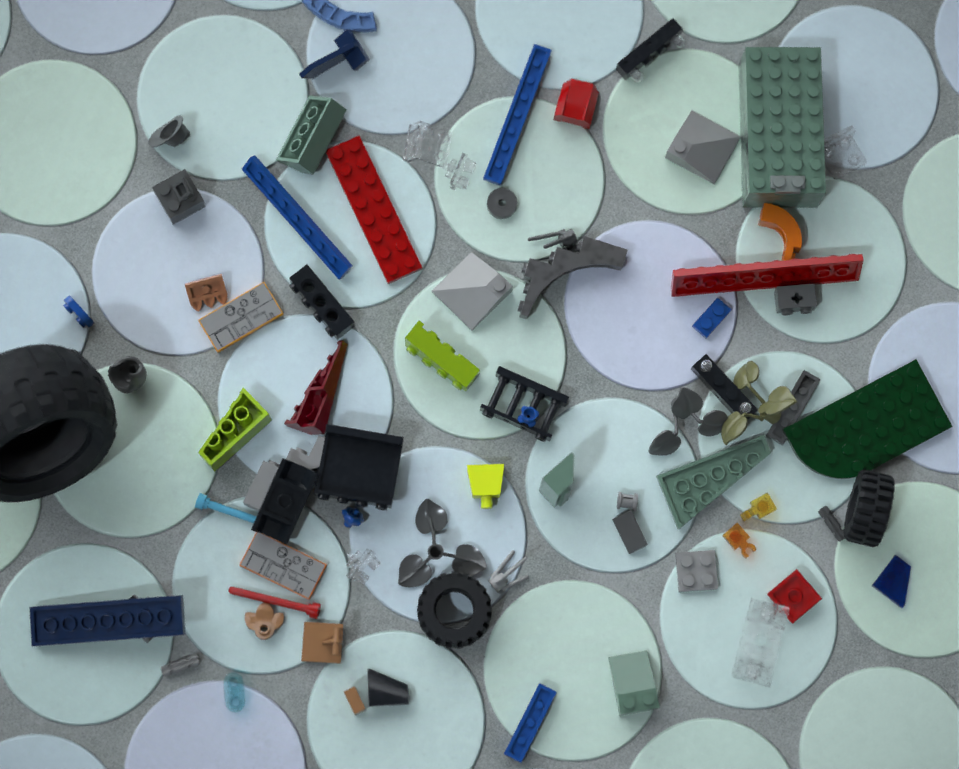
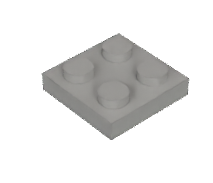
(696, 571)

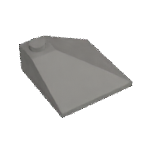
(702, 147)
(472, 290)

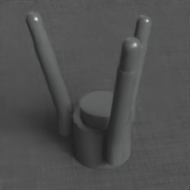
(565, 238)

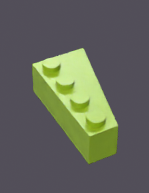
(441, 357)
(234, 430)

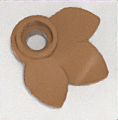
(264, 618)

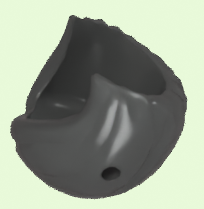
(127, 374)

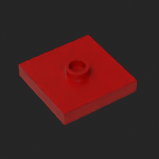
(796, 594)

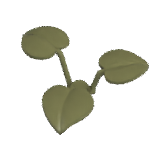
(779, 400)

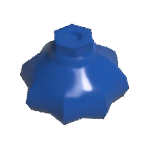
(352, 517)

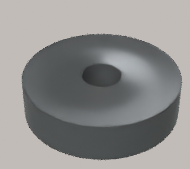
(498, 211)

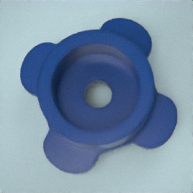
(528, 411)

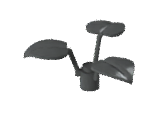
(683, 406)
(415, 572)

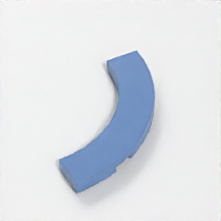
(341, 19)

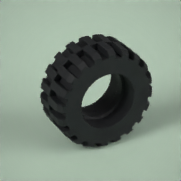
(869, 508)
(473, 591)

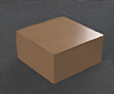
(354, 701)

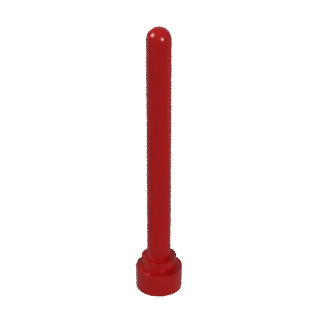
(311, 609)

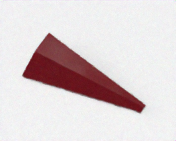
(316, 406)

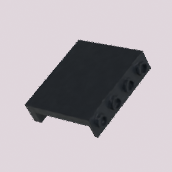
(359, 467)

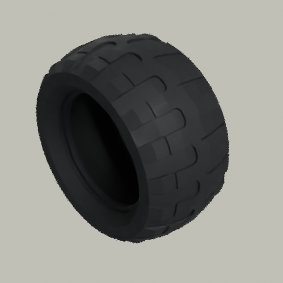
(52, 420)

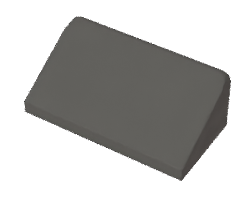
(630, 532)

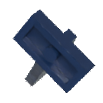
(348, 50)

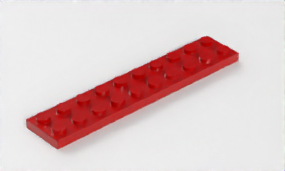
(766, 275)

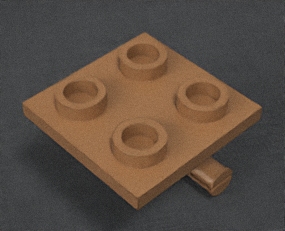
(322, 642)

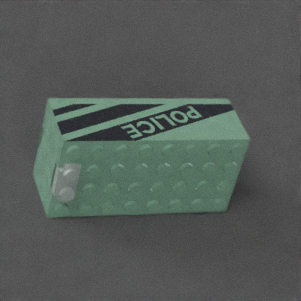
(782, 127)

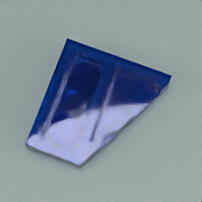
(894, 581)

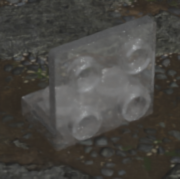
(427, 144)
(842, 153)

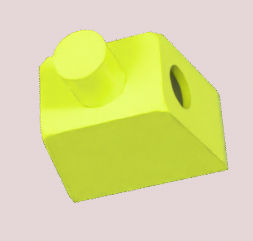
(485, 482)

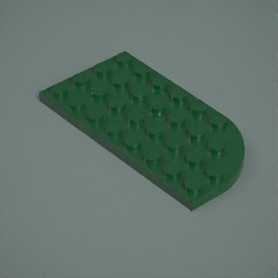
(869, 425)

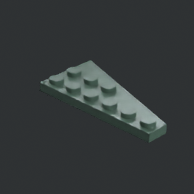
(702, 481)

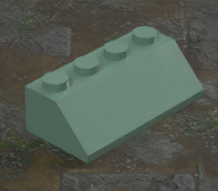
(311, 134)
(558, 482)

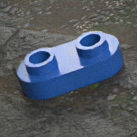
(71, 306)

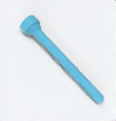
(204, 502)

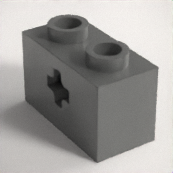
(804, 293)

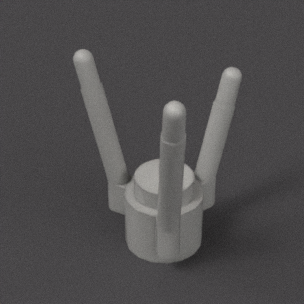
(499, 581)

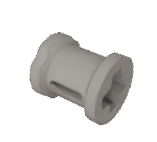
(627, 501)

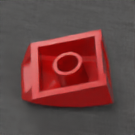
(576, 103)

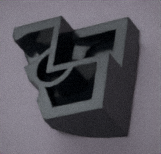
(386, 690)

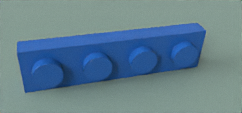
(530, 723)

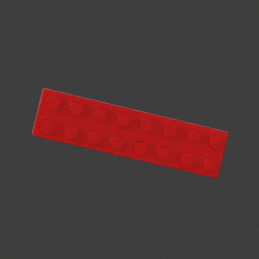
(373, 209)

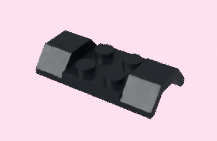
(284, 501)

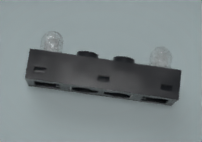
(654, 45)
(722, 386)

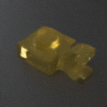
(761, 507)

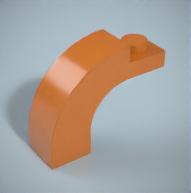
(784, 223)

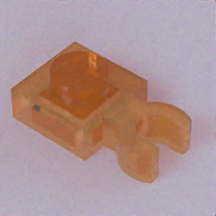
(737, 538)

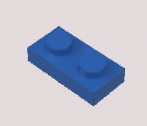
(711, 318)

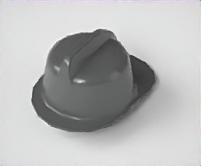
(171, 133)

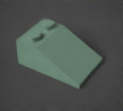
(633, 683)

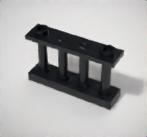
(522, 384)

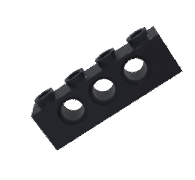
(305, 277)

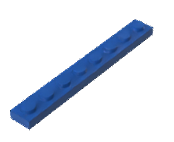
(517, 115)
(297, 217)

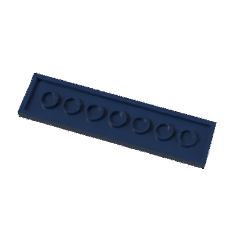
(107, 620)

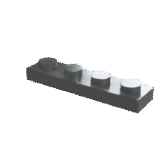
(802, 392)

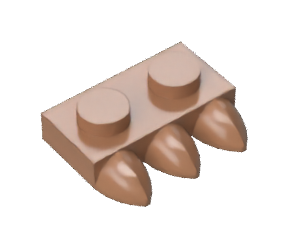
(206, 290)

